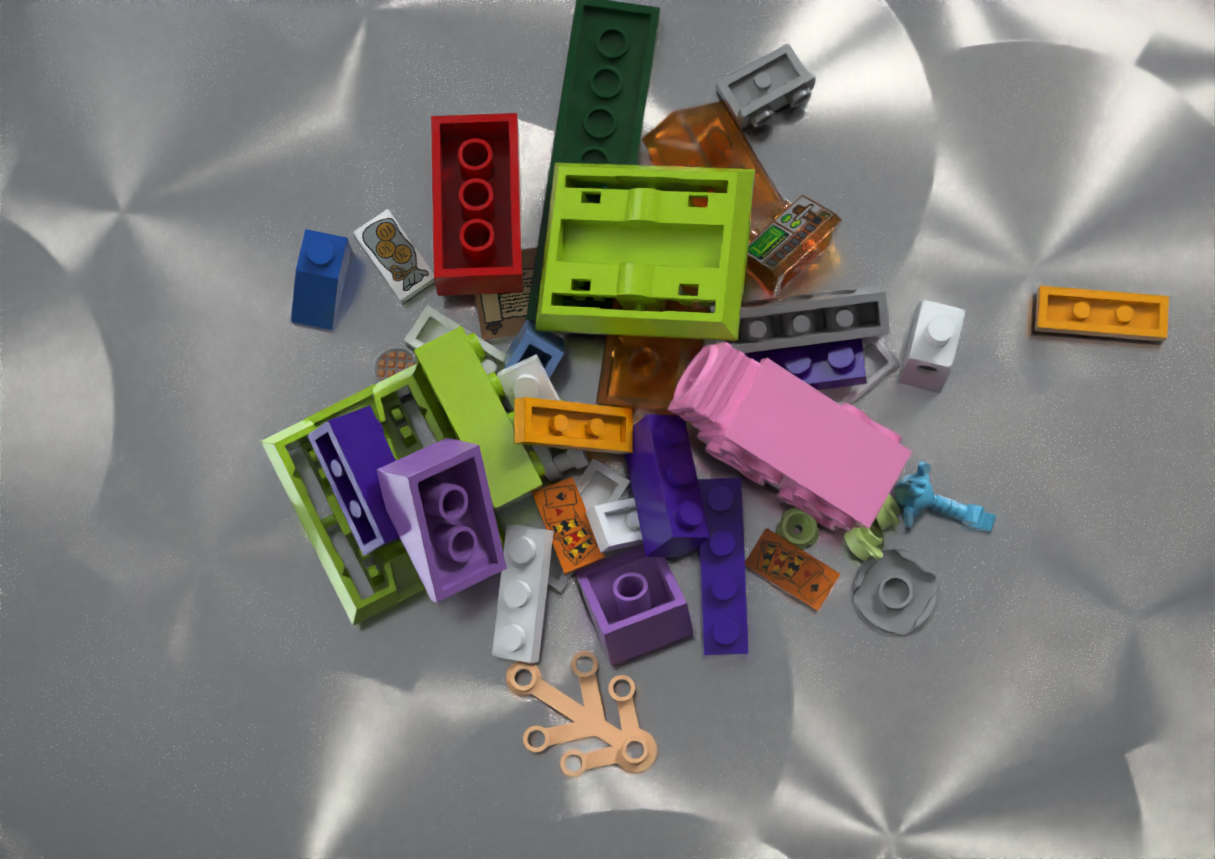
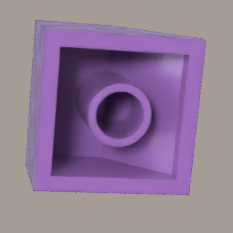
(634, 604)

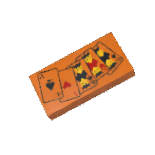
(566, 516)
(791, 570)

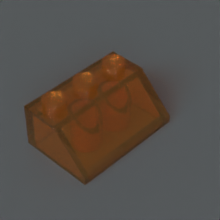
(711, 139)
(646, 370)

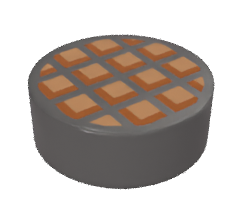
(393, 362)

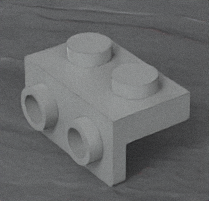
(766, 86)

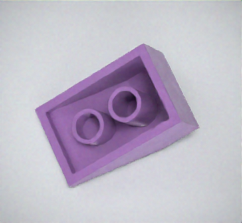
(444, 515)

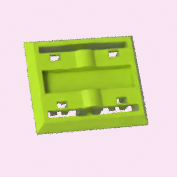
(644, 247)
(397, 574)

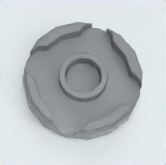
(895, 592)

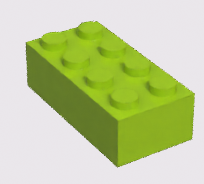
(477, 416)

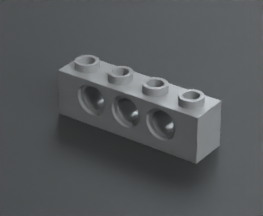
(811, 319)

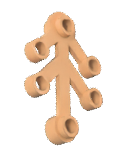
(587, 719)

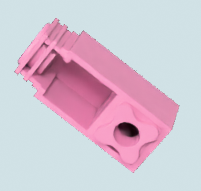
(791, 436)

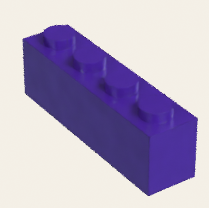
(723, 572)

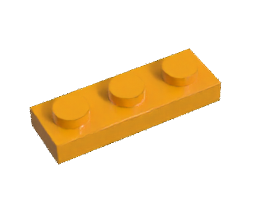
(1102, 313)
(573, 425)

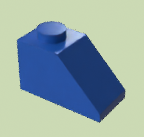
(320, 279)

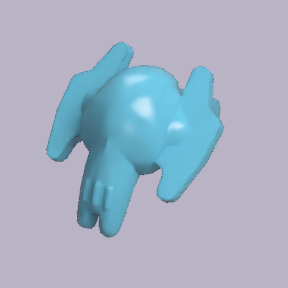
(916, 494)

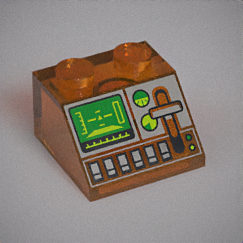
(790, 242)

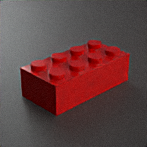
(477, 204)

